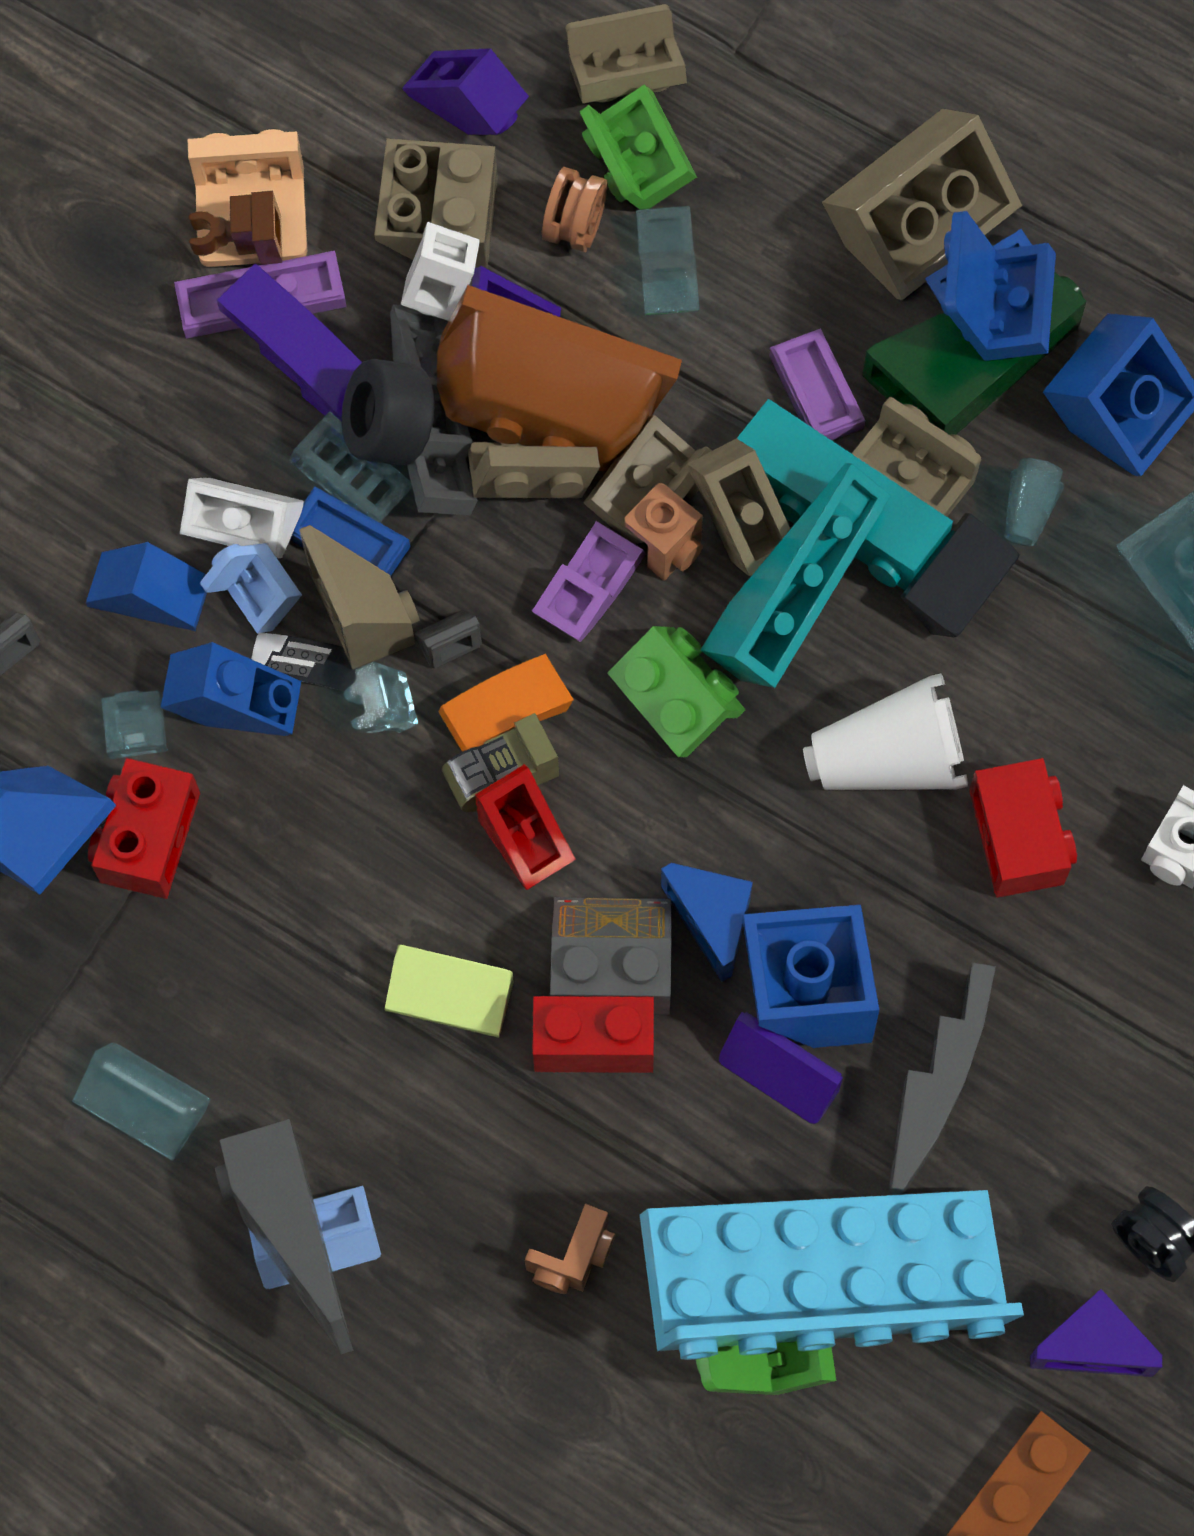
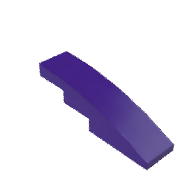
(291, 338)

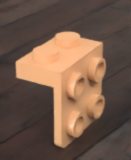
(248, 164)

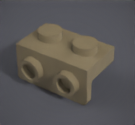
(623, 52)
(920, 456)
(649, 459)
(531, 471)

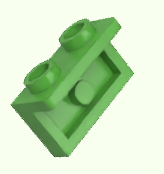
(637, 149)
(676, 688)

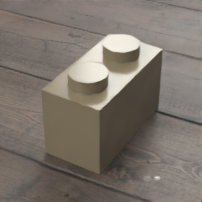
(740, 503)

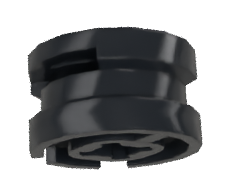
(1157, 1233)

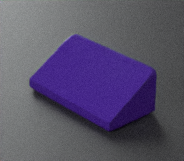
(780, 1069)

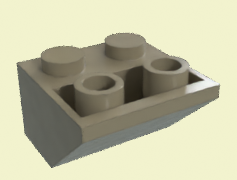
(436, 185)

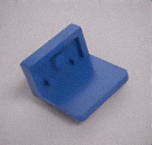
(997, 295)

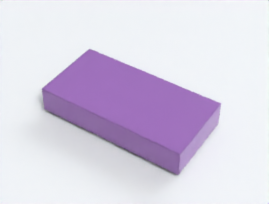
(817, 385)

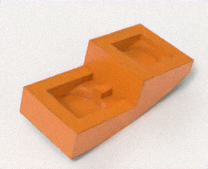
(505, 699)

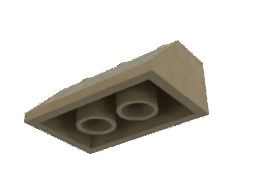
(905, 200)

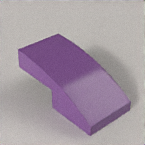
(589, 583)

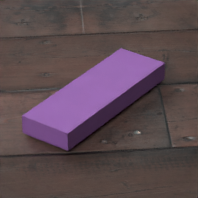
(310, 279)

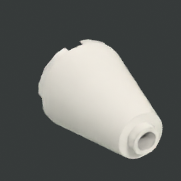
(891, 744)

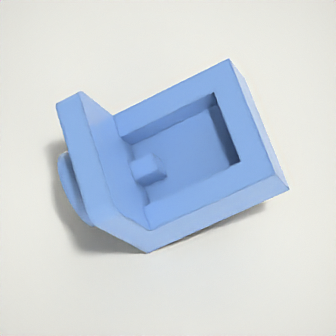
(254, 582)

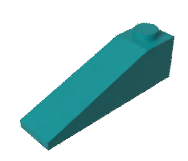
(793, 584)

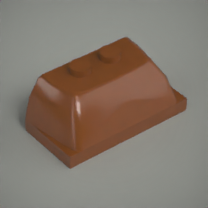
(546, 377)

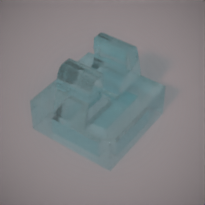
(384, 699)
(133, 724)

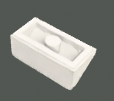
(239, 515)

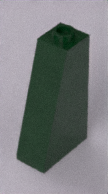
(945, 373)

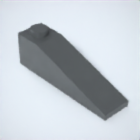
(277, 1205)

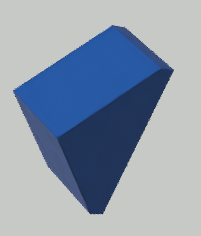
(148, 586)
(711, 910)

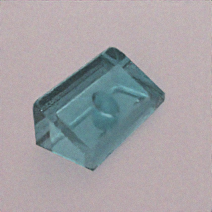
(140, 1099)

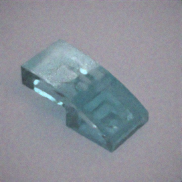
(667, 260)

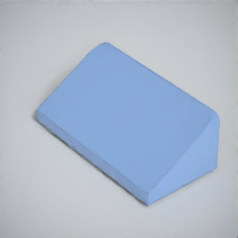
(346, 1233)

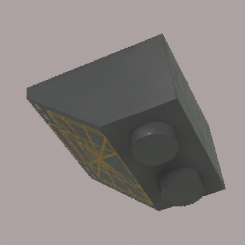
(612, 948)

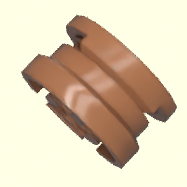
(574, 209)

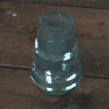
(1031, 499)

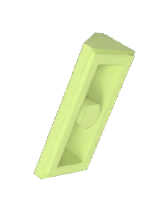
(449, 990)

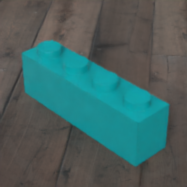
(804, 462)

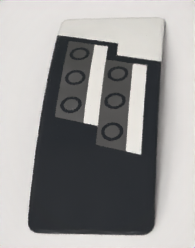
(305, 660)

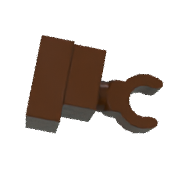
(252, 227)

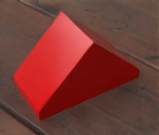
(523, 827)

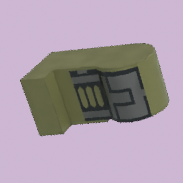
(483, 765)

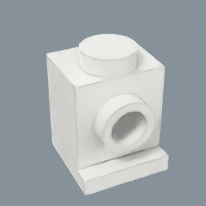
(440, 271)
(1166, 853)

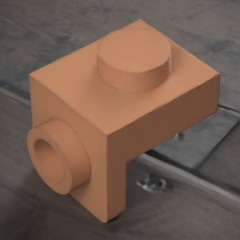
(668, 528)
(588, 1247)

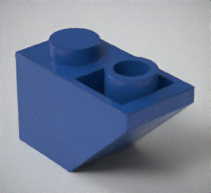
(230, 691)

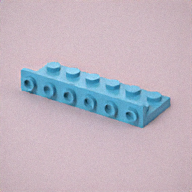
(824, 1272)

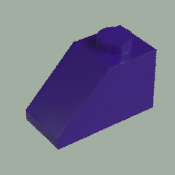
(468, 90)

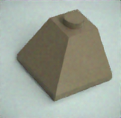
(359, 600)

